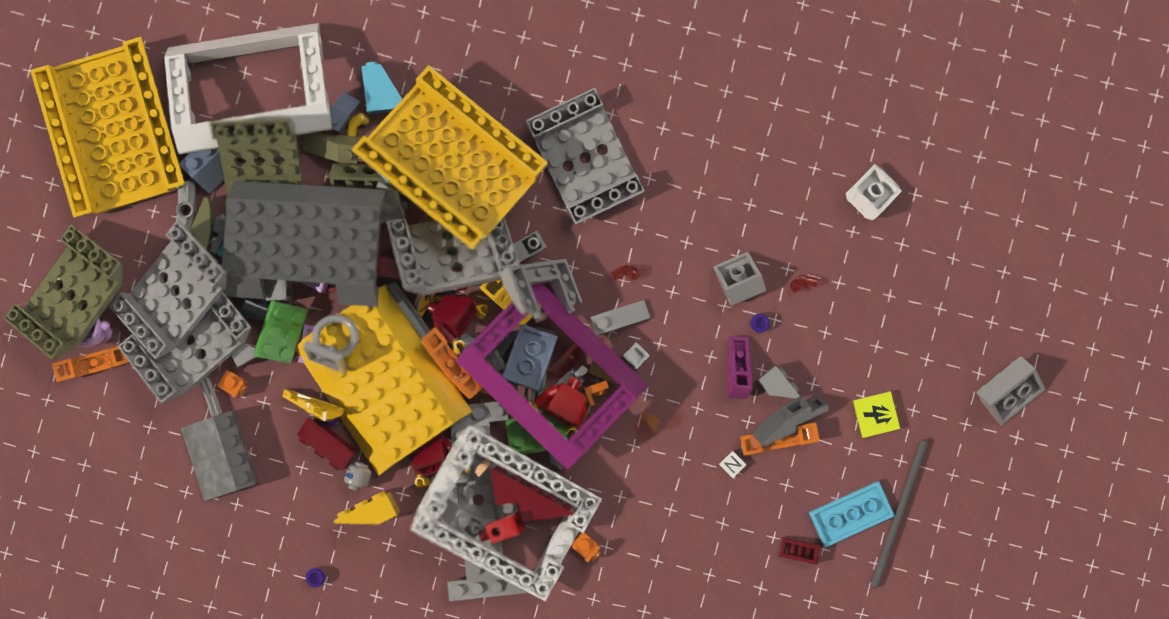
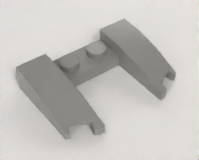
(557, 272)

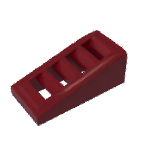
(817, 549)

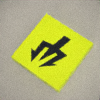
(876, 414)

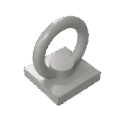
(325, 354)

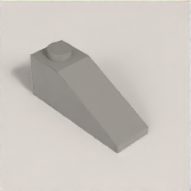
(619, 317)

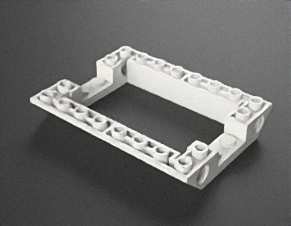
(307, 119)
(548, 569)

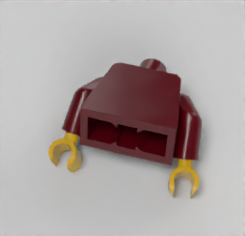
(454, 315)
(430, 457)

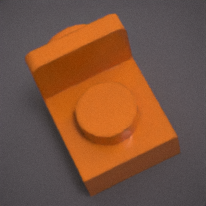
(233, 384)
(598, 389)
(586, 547)

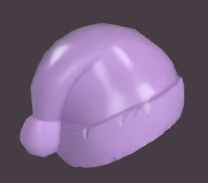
(97, 335)

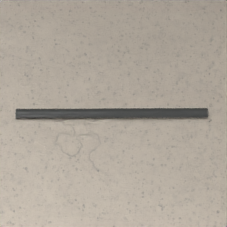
(899, 514)

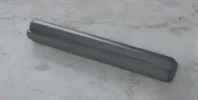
(408, 309)

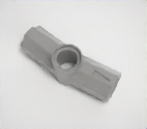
(187, 197)

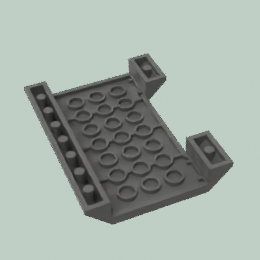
(303, 237)

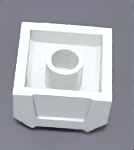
(873, 192)

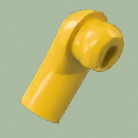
(355, 122)

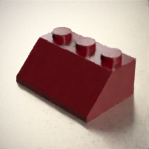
(326, 443)

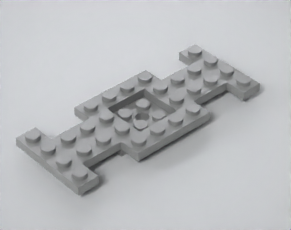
(478, 581)

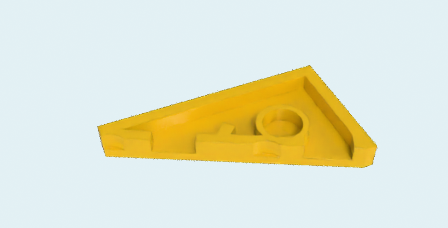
(314, 406)

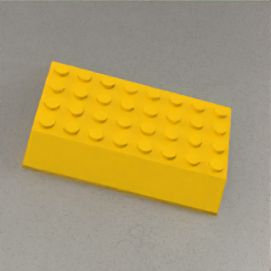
(108, 129)
(451, 158)
(391, 384)

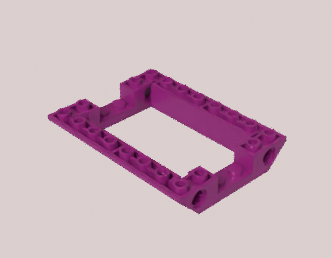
(555, 443)

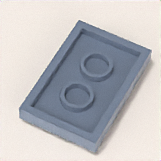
(530, 357)

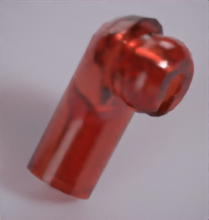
(626, 270)
(802, 281)

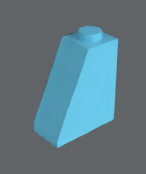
(379, 90)

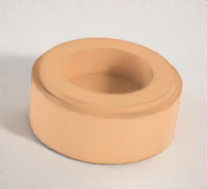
(483, 467)

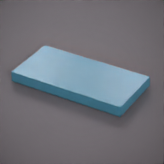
(851, 514)

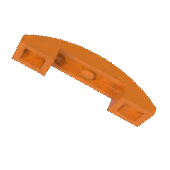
(446, 360)
(88, 364)
(804, 435)

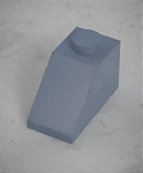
(342, 111)

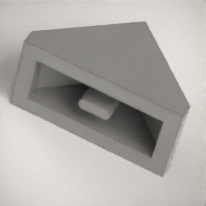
(244, 355)

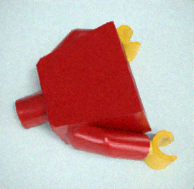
(564, 404)

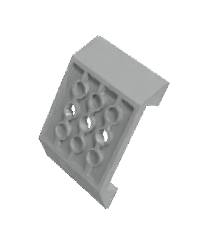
(577, 129)
(428, 267)
(153, 309)
(180, 370)

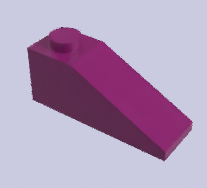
(738, 368)

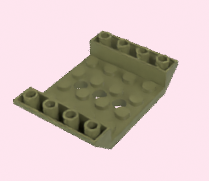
(258, 139)
(50, 316)

